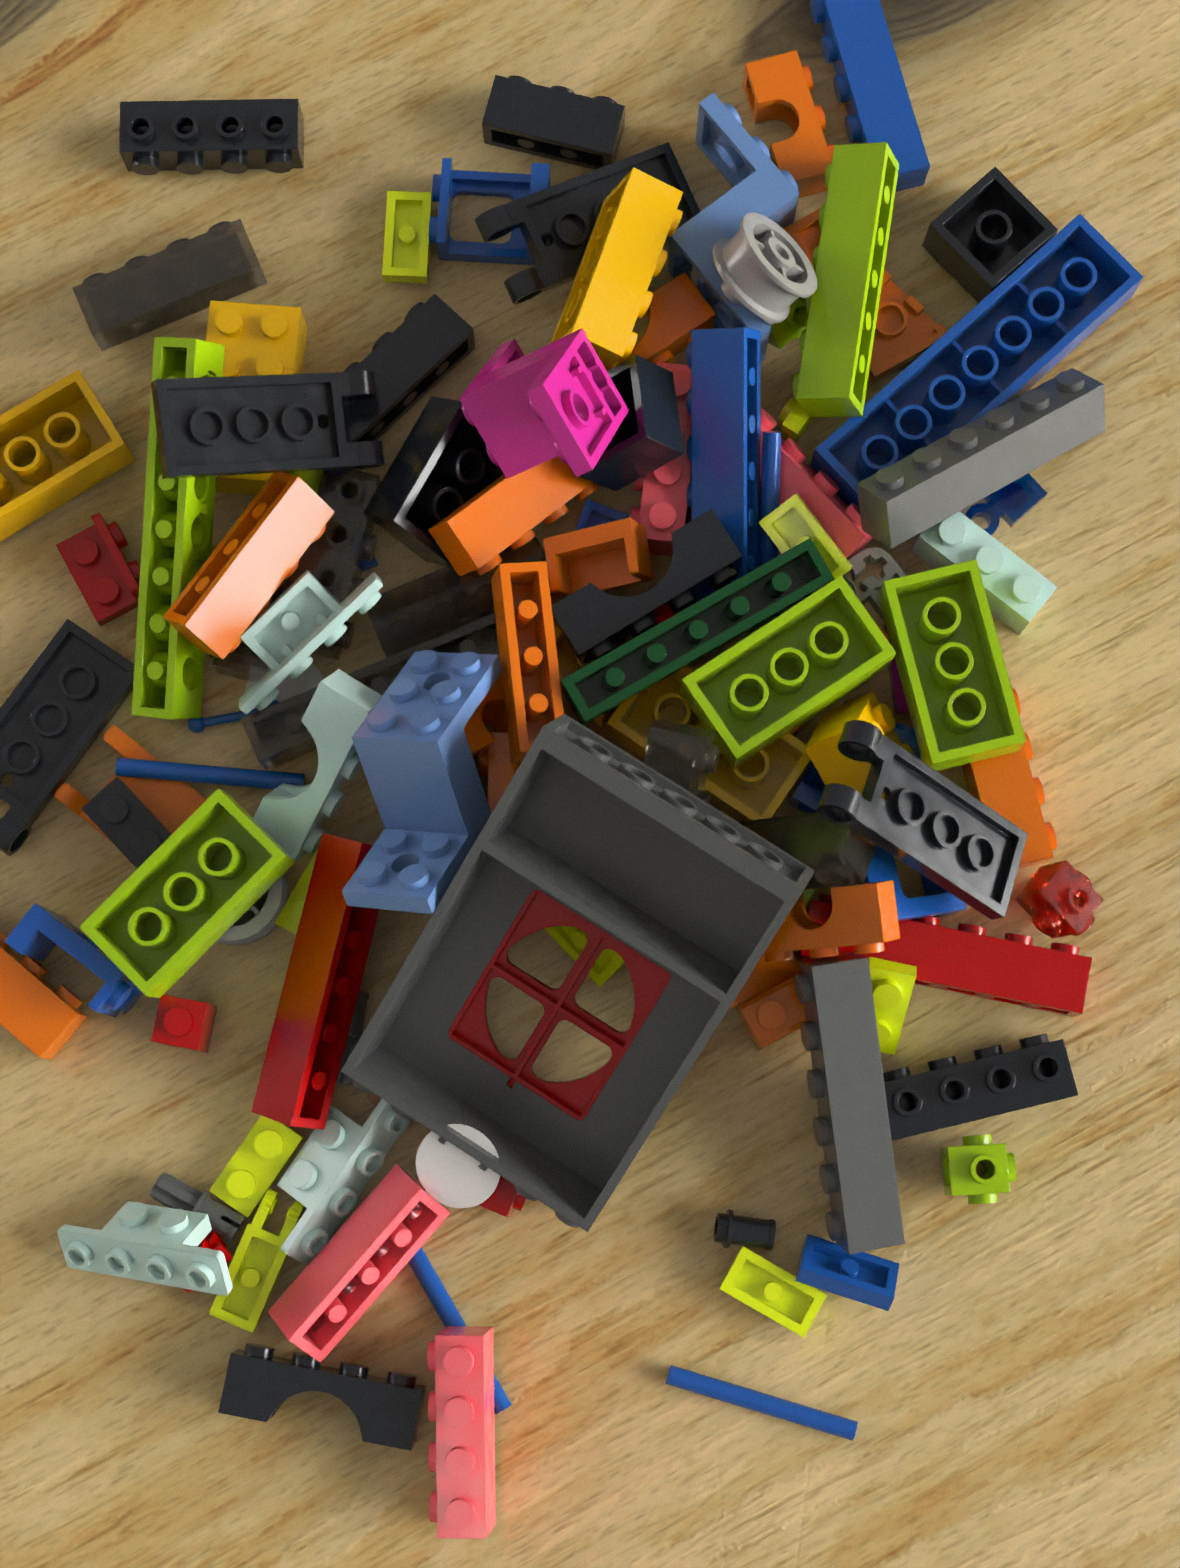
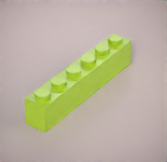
(849, 280)

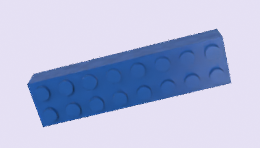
(986, 355)

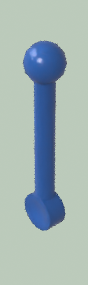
(197, 725)

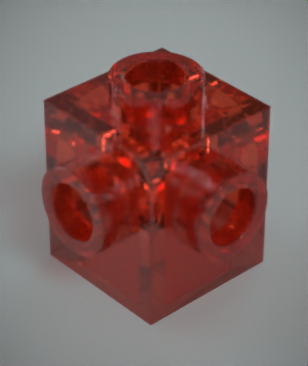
(1060, 900)

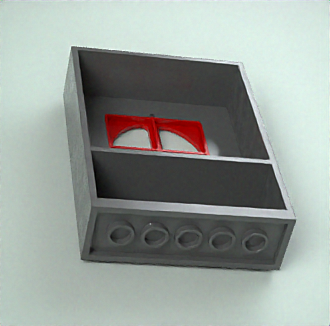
(641, 871)

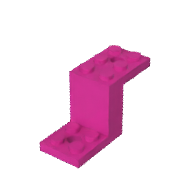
(544, 405)

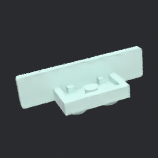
(296, 627)
(334, 1172)
(150, 1247)

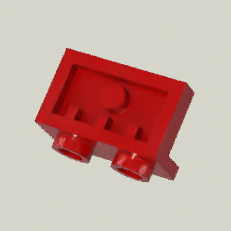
(102, 569)

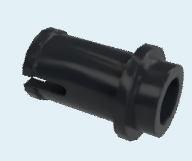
(744, 1230)

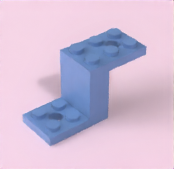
(756, 189)
(422, 780)

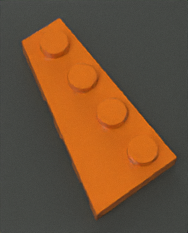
(901, 326)

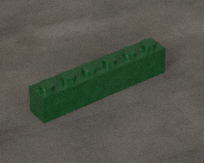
(695, 631)

